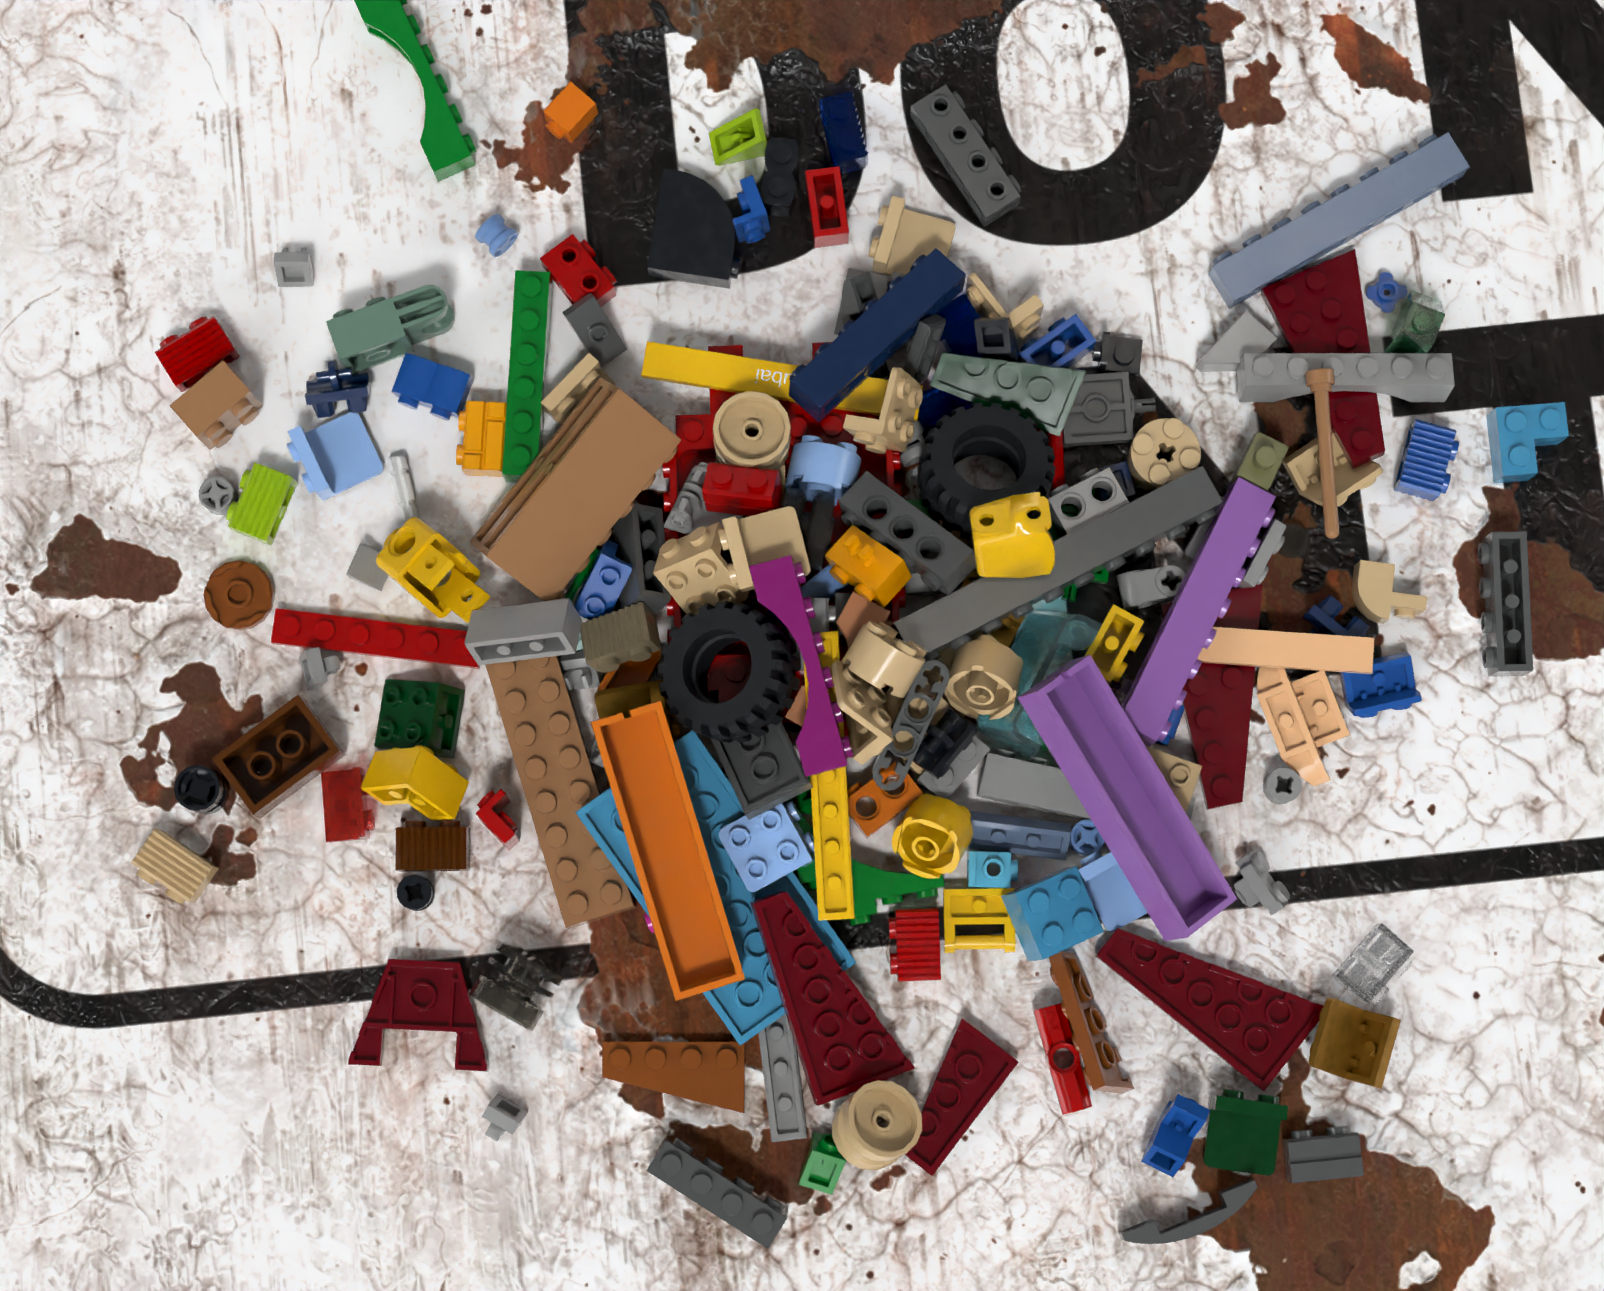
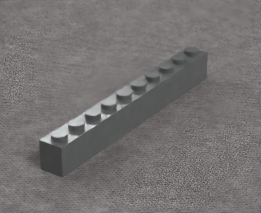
(1077, 558)

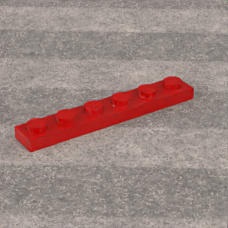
(371, 638)

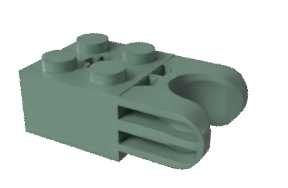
(389, 327)

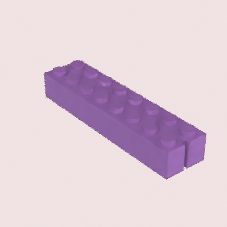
(1127, 798)

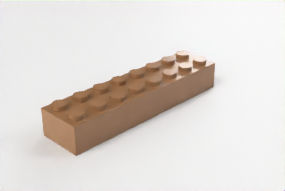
(556, 784)

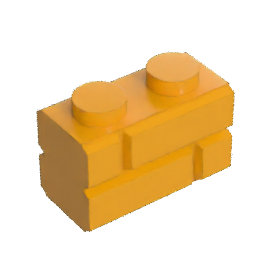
(483, 438)

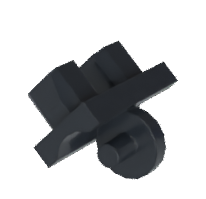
(944, 743)

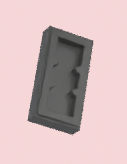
(594, 329)
(923, 347)

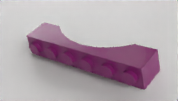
(820, 738)

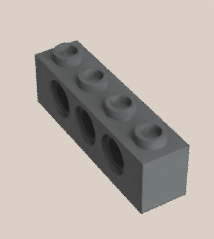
(872, 497)

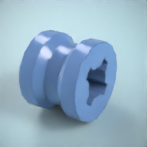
(496, 235)
(1087, 837)

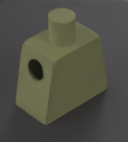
(1261, 461)

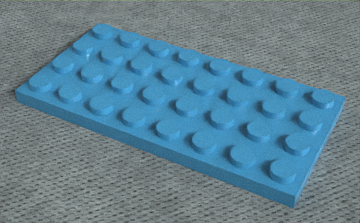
(755, 1001)

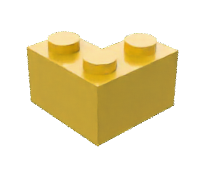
(415, 779)

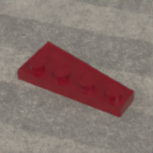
(962, 1088)

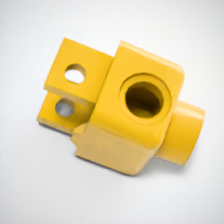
(427, 565)

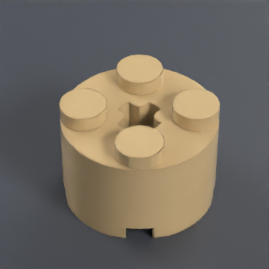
(1169, 437)
(884, 659)
(984, 678)

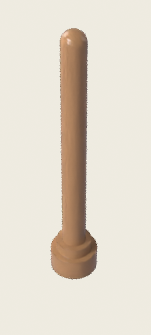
(1320, 384)

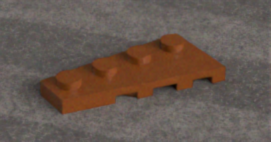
(1088, 1026)
(689, 1070)

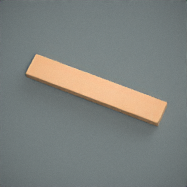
(1290, 650)

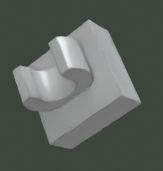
(293, 268)
(317, 668)
(578, 673)
(503, 1117)

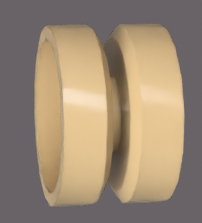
(752, 415)
(877, 1125)

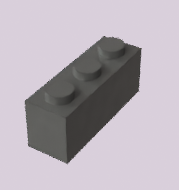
(639, 542)

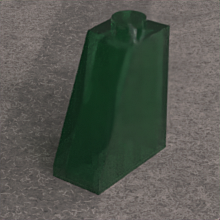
(1416, 324)

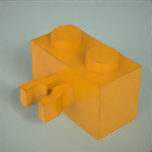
(867, 566)

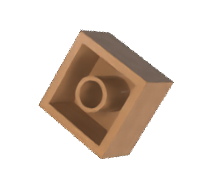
(217, 406)

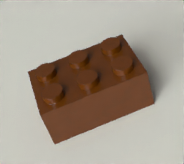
(278, 756)

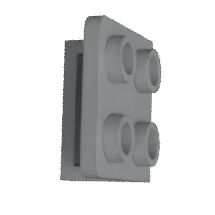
(1256, 568)

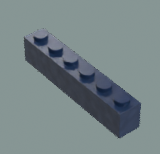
(876, 334)

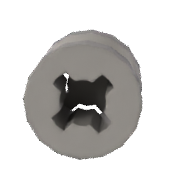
(212, 492)
(1276, 790)

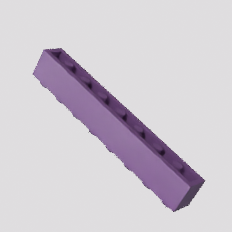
(1195, 609)

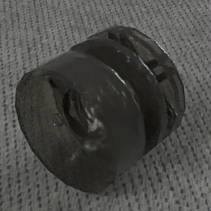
(516, 985)

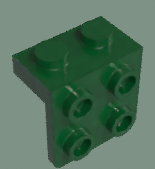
(1243, 1132)

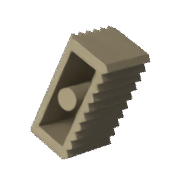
(620, 637)

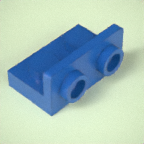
(754, 221)
(603, 583)

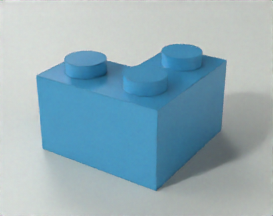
(1516, 432)

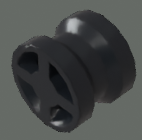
(421, 896)

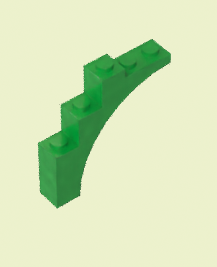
(873, 885)

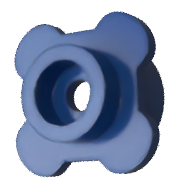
(1383, 301)

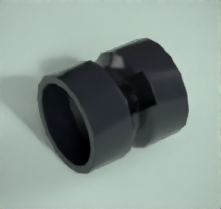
(201, 789)

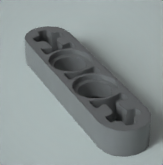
(916, 727)

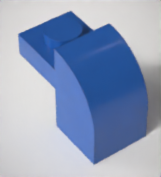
(1174, 1134)

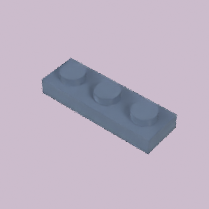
(1020, 835)

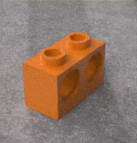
(887, 805)

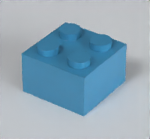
(1052, 914)

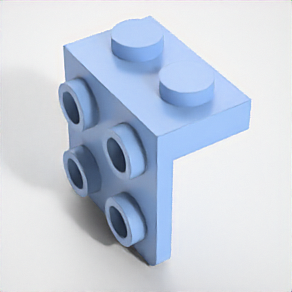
(335, 455)
(768, 845)
(1110, 891)

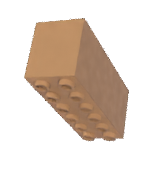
(576, 491)

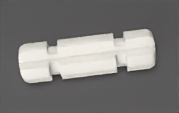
(403, 487)

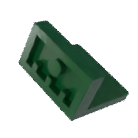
(420, 715)

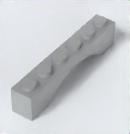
(1401, 375)

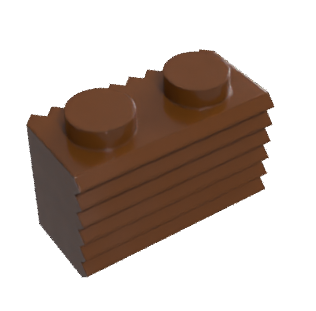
(432, 848)

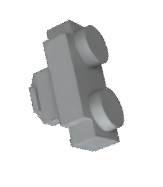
(1258, 884)

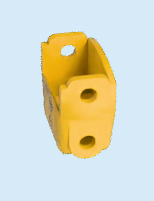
(1009, 541)

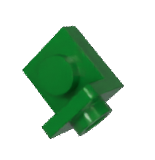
(822, 1164)

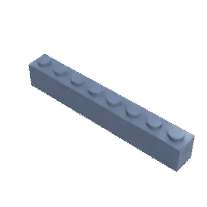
(1337, 220)

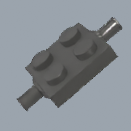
(1104, 411)

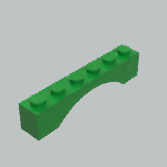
(441, 138)
(526, 371)

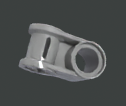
(1144, 586)

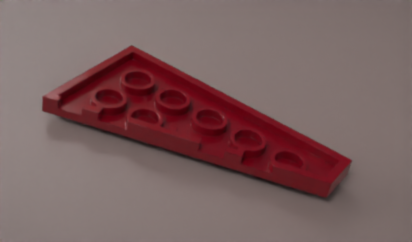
(1326, 314)
(1220, 709)
(1231, 1014)
(828, 1017)

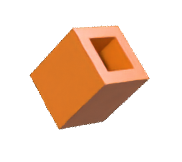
(570, 113)

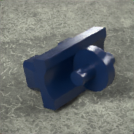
(335, 386)
(1323, 615)

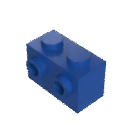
(1062, 346)

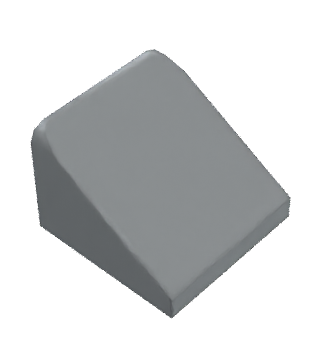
(365, 569)

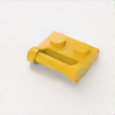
(976, 908)

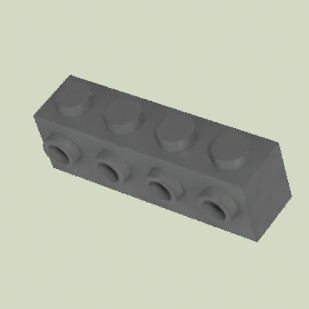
(965, 154)
(1506, 604)
(717, 1193)

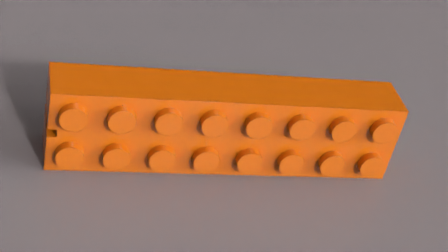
(667, 850)

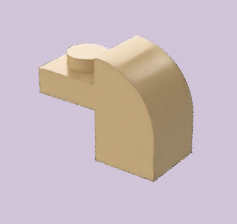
(1374, 596)

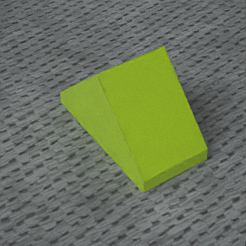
(739, 139)

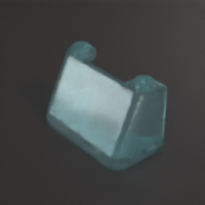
(1037, 641)

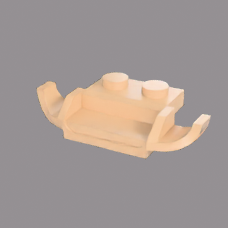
(1301, 719)

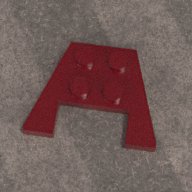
(426, 999)

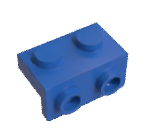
(1386, 688)

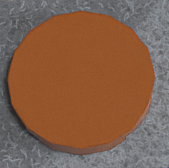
(239, 595)

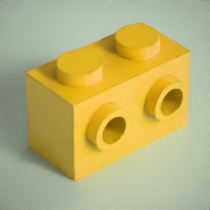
(1114, 639)

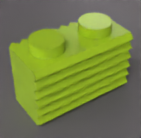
(261, 503)

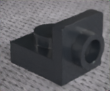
(1118, 354)

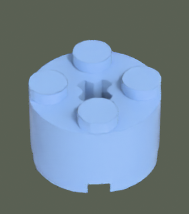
(823, 467)

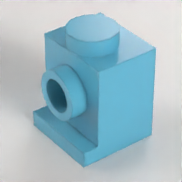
(977, 870)

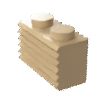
(174, 866)

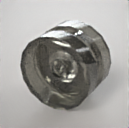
(815, 526)

